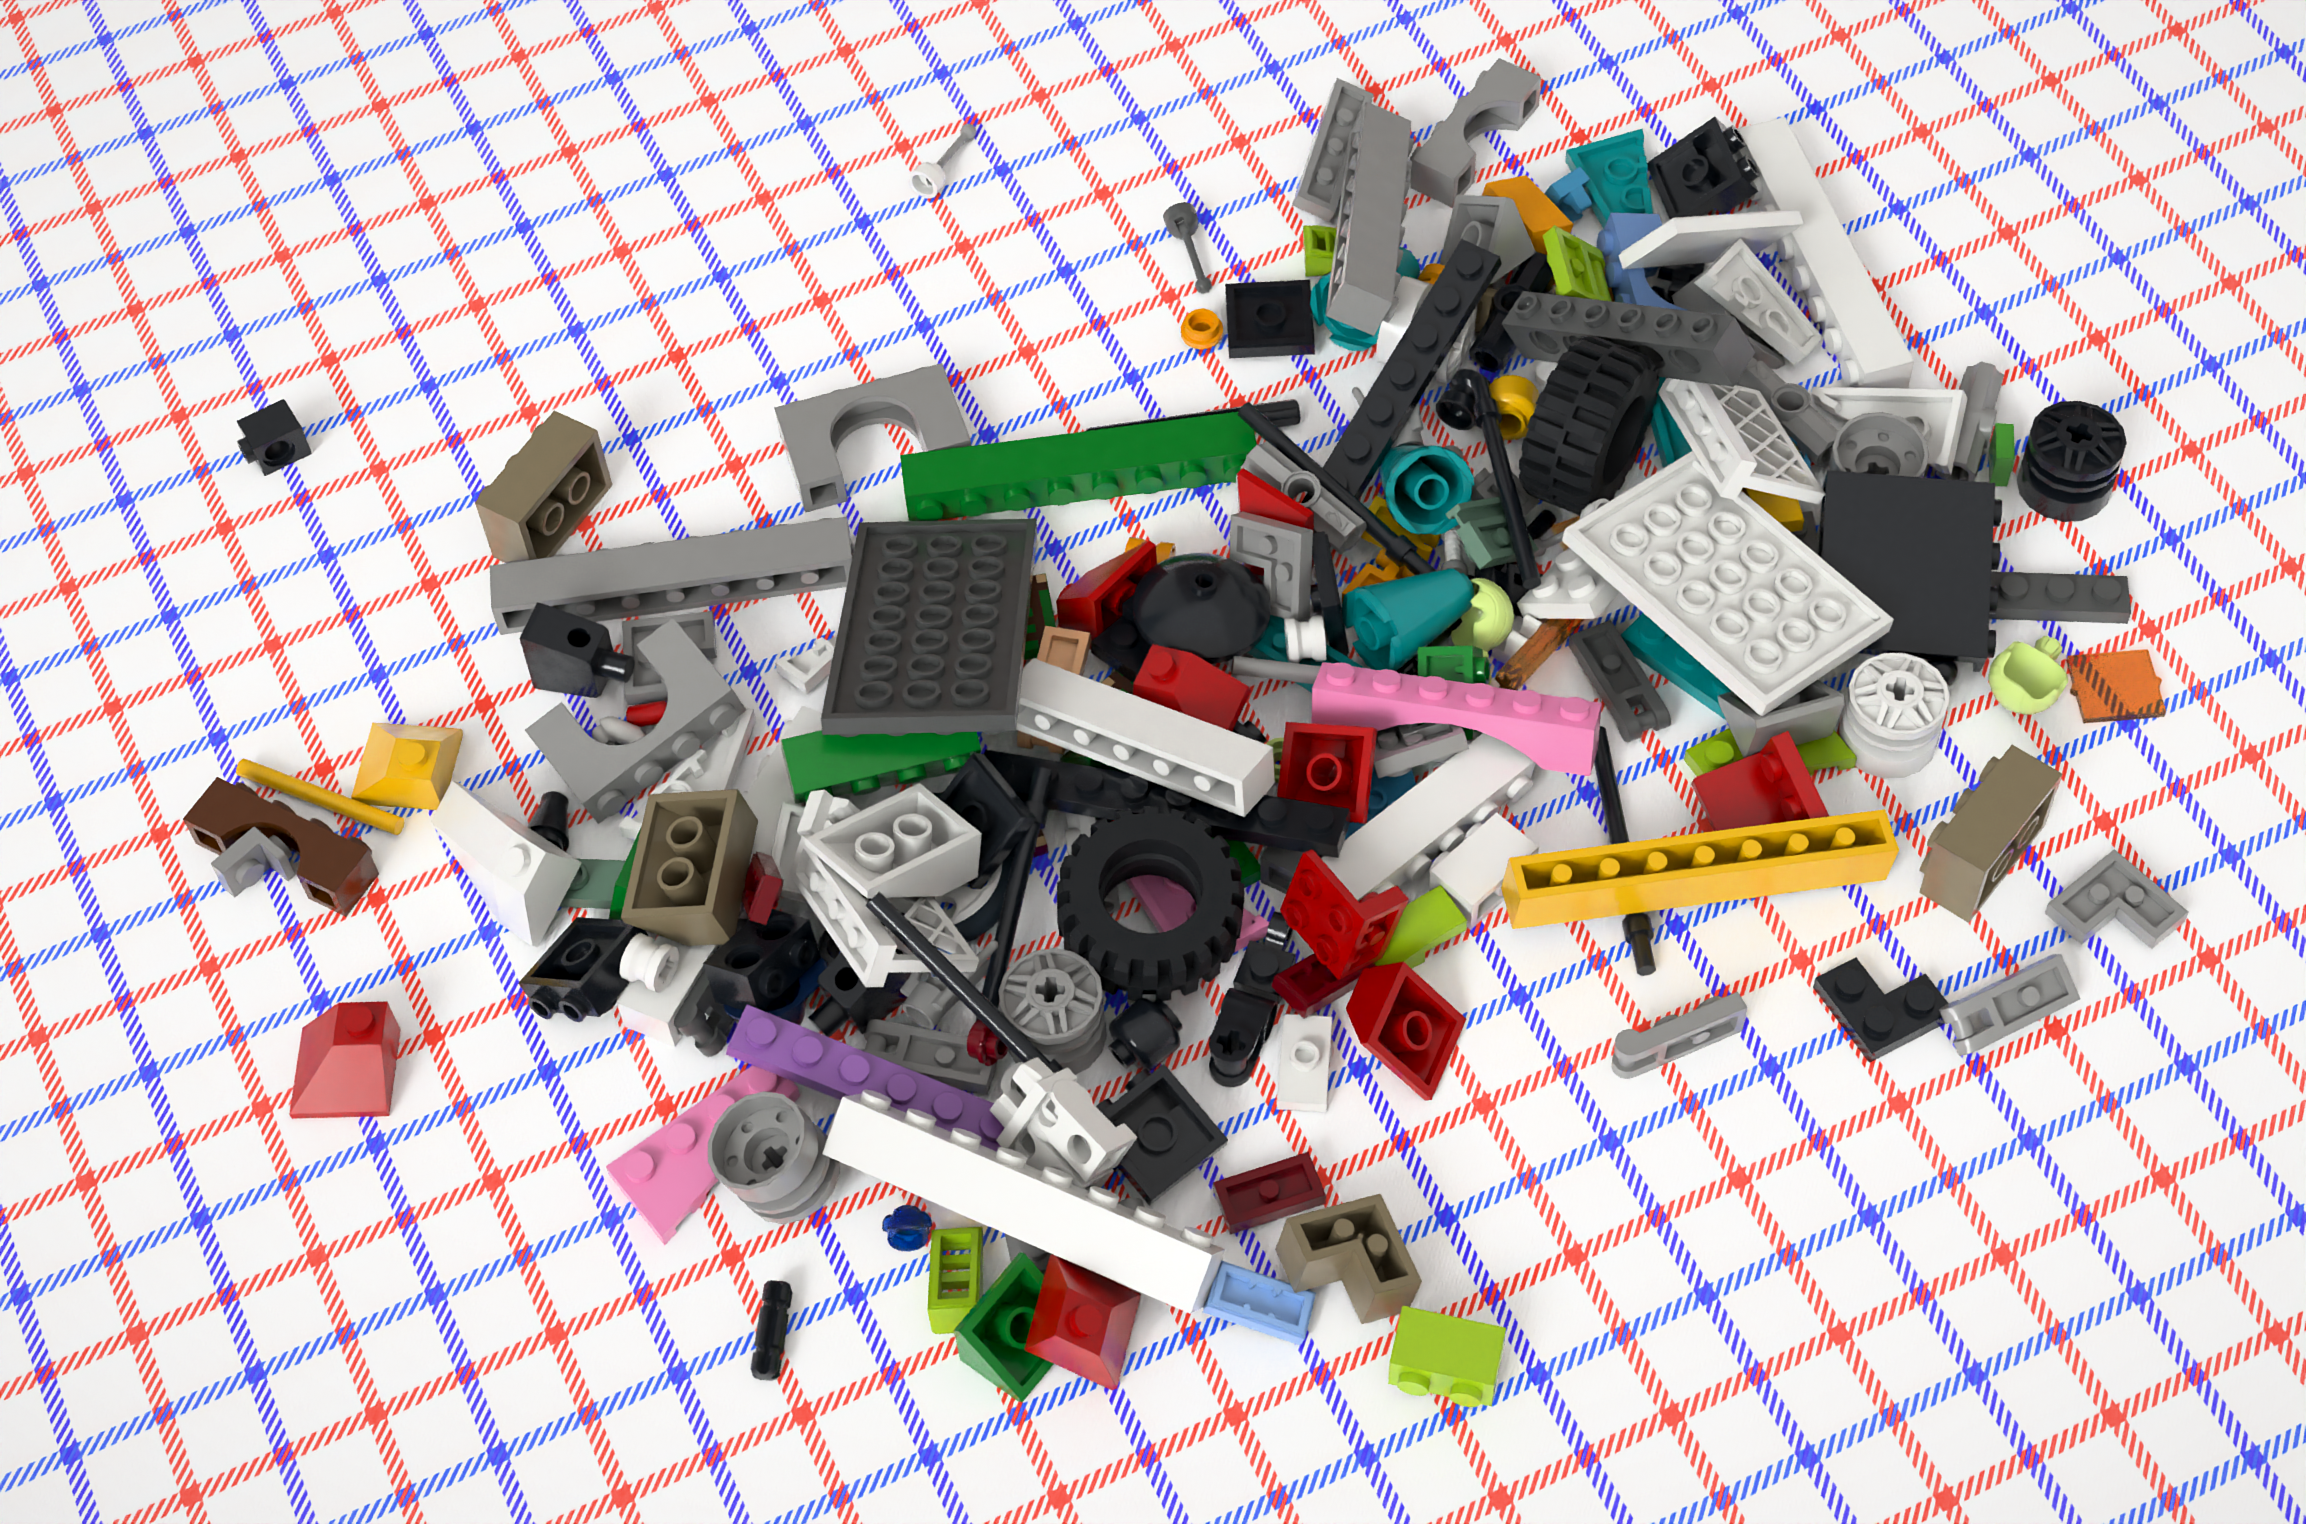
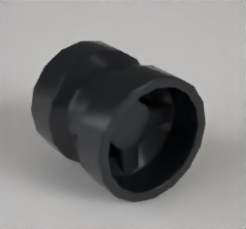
(1460, 412)

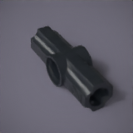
(1493, 344)

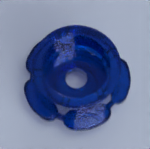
(907, 1228)

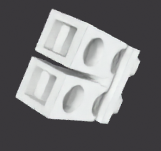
(1060, 1126)

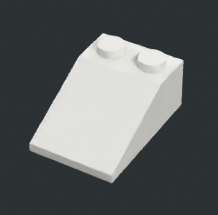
(902, 847)

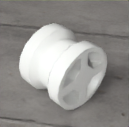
(1305, 639)
(649, 962)

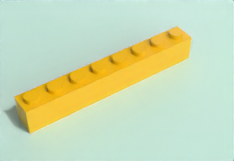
(1698, 869)

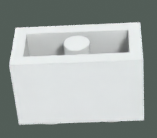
(1478, 865)

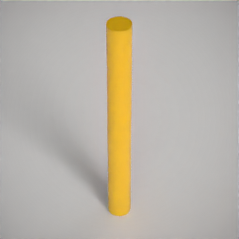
(320, 796)

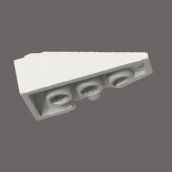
(506, 861)

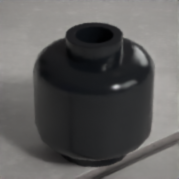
(1144, 1034)

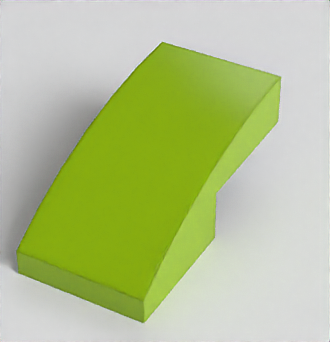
(1423, 926)

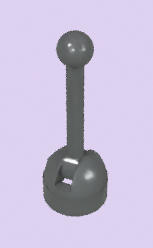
(1181, 223)

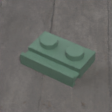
(1485, 532)

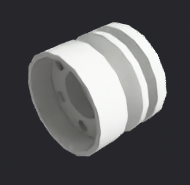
(1411, 296)
(1894, 714)

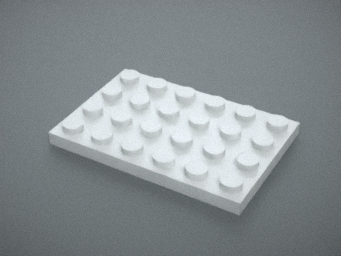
(1727, 584)

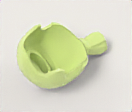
(1488, 619)
(2028, 677)

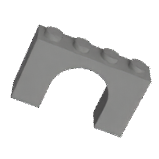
(818, 425)
(695, 711)

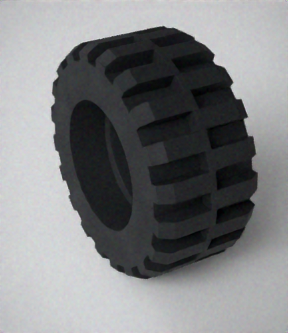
(1588, 424)
(1159, 847)

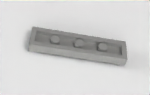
(1324, 169)

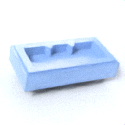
(1260, 1303)

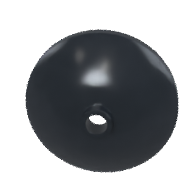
(1202, 606)

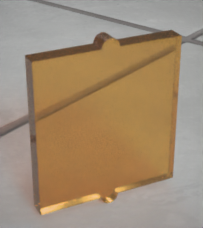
(2115, 686)

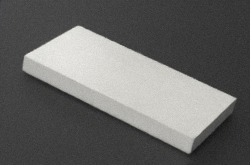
(1707, 237)

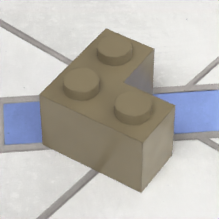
(1355, 1246)

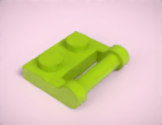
(1575, 266)

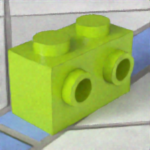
(1446, 1357)

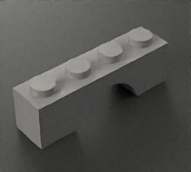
(1498, 101)

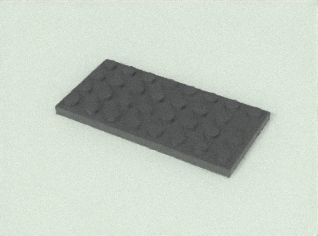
(932, 628)

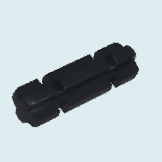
(771, 1330)

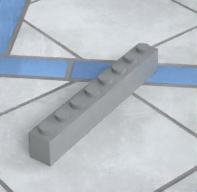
(1371, 220)
(676, 573)

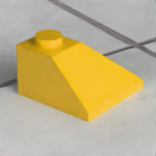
(407, 765)

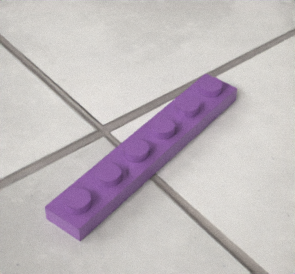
(847, 1071)

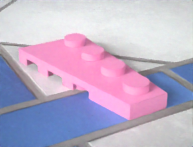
(671, 1169)

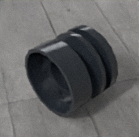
(2071, 461)

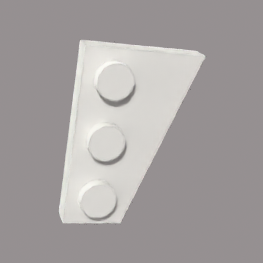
(1758, 301)

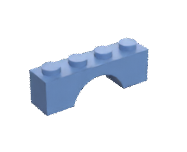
(1629, 284)

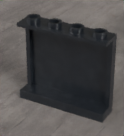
(1920, 556)

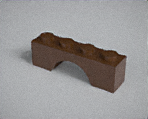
(330, 866)

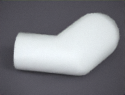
(616, 729)

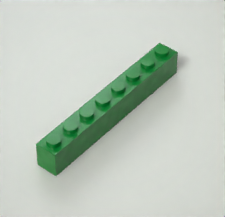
(1075, 467)

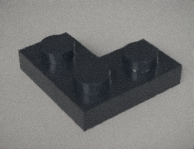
(1875, 1019)

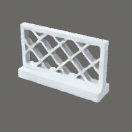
(1736, 436)
(860, 933)

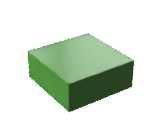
(2001, 454)

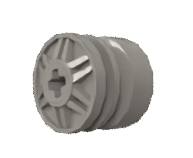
(1880, 446)
(1072, 1025)
(772, 1157)

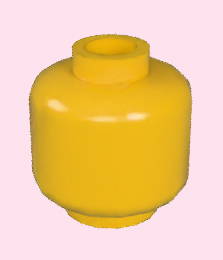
(1517, 404)

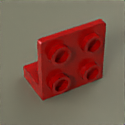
(1760, 789)
(1334, 923)

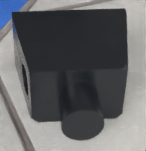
(571, 653)
(853, 1001)

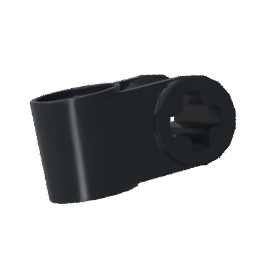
(1239, 1036)

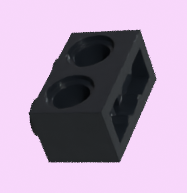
(762, 961)

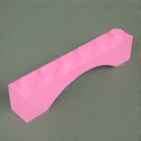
(1548, 729)

